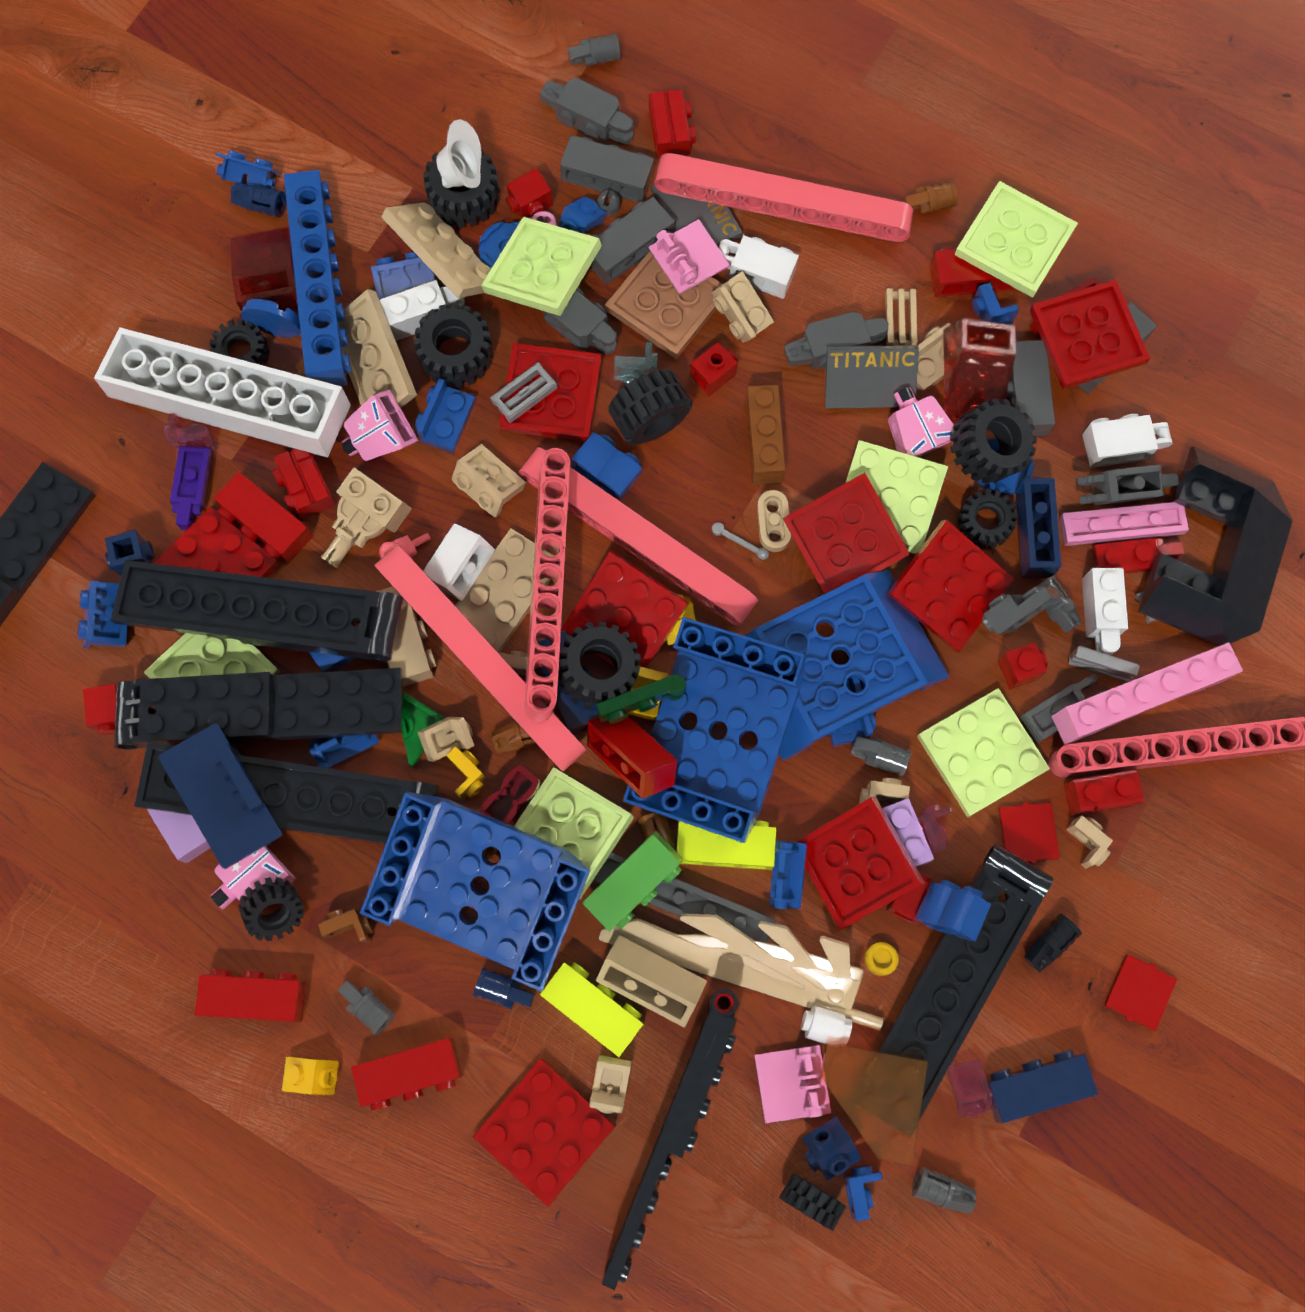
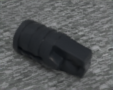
(1052, 942)

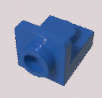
(859, 1197)

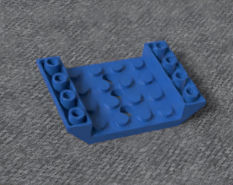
(883, 651)
(749, 690)
(431, 873)

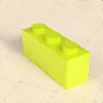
(711, 849)
(593, 1008)

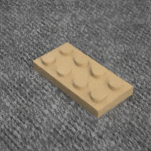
(438, 247)
(374, 352)
(502, 590)

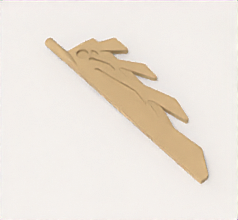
(768, 968)

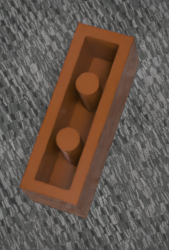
(765, 435)

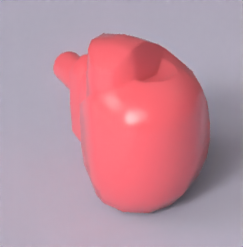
(405, 543)

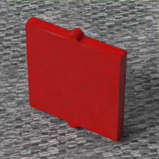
(1029, 831)
(1140, 992)

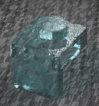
(631, 368)

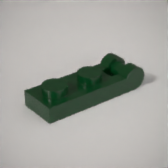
(642, 698)

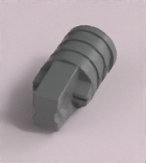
(595, 51)
(1063, 609)
(881, 755)
(367, 1007)
(943, 1191)

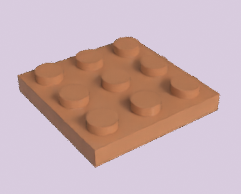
(658, 311)

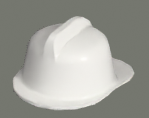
(461, 157)

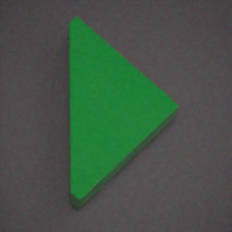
(415, 718)

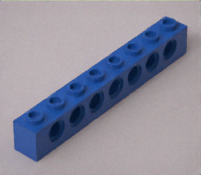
(315, 278)

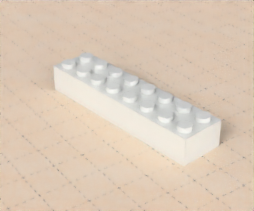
(223, 391)

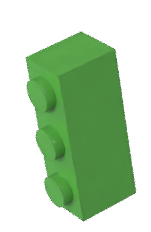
(634, 882)

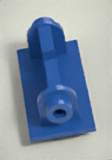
(235, 168)
(335, 750)
(788, 874)

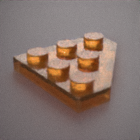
(879, 1095)

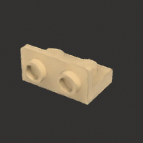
(742, 307)
(931, 359)
(487, 479)

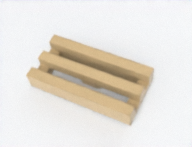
(901, 296)

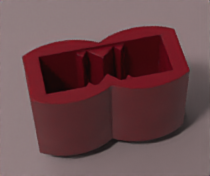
(516, 789)

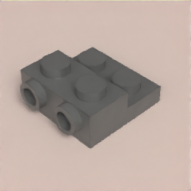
(1013, 611)

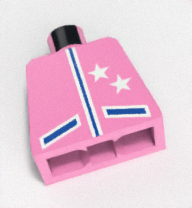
(919, 425)
(377, 428)
(247, 872)

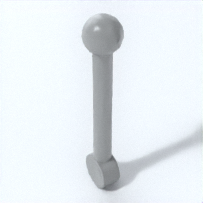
(718, 529)

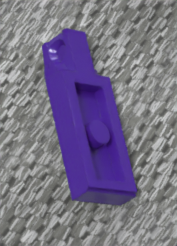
(190, 484)

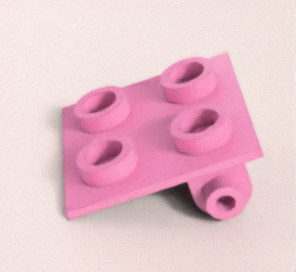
(688, 256)
(792, 1084)

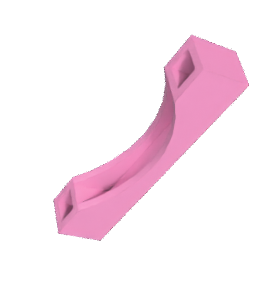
(1146, 693)

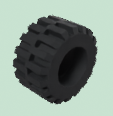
(463, 206)
(449, 324)
(650, 406)
(1011, 431)
(606, 642)

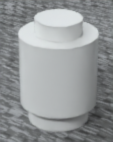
(826, 1026)

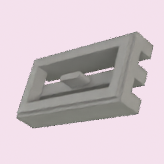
(532, 400)
(1103, 664)

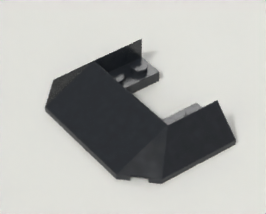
(1236, 595)

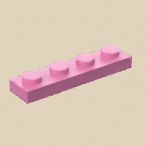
(1123, 523)

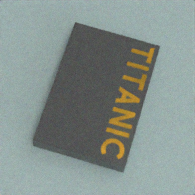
(714, 217)
(869, 375)

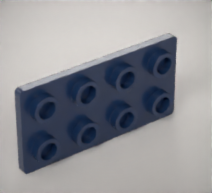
(220, 796)

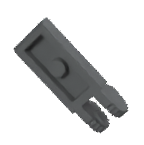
(1039, 718)

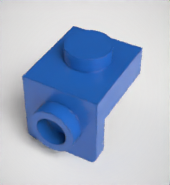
(582, 215)
(987, 307)

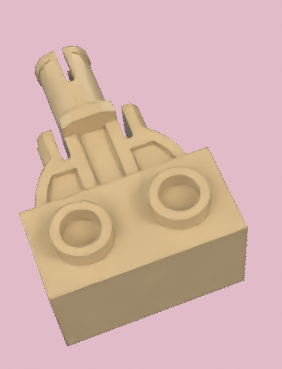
(363, 515)

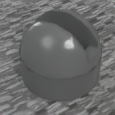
(614, 204)

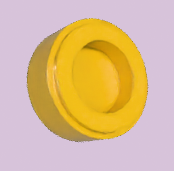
(881, 959)

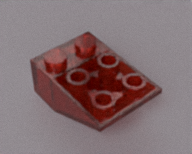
(264, 268)
(976, 364)

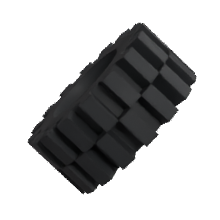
(241, 332)
(999, 506)
(273, 923)
(812, 1202)

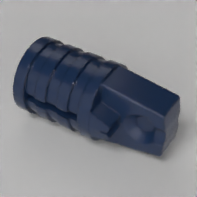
(259, 199)
(501, 990)

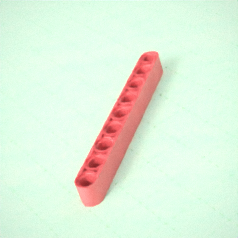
(784, 197)
(649, 544)
(547, 596)
(477, 655)
(1176, 747)

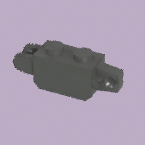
(588, 110)
(584, 324)
(837, 331)
(1126, 485)

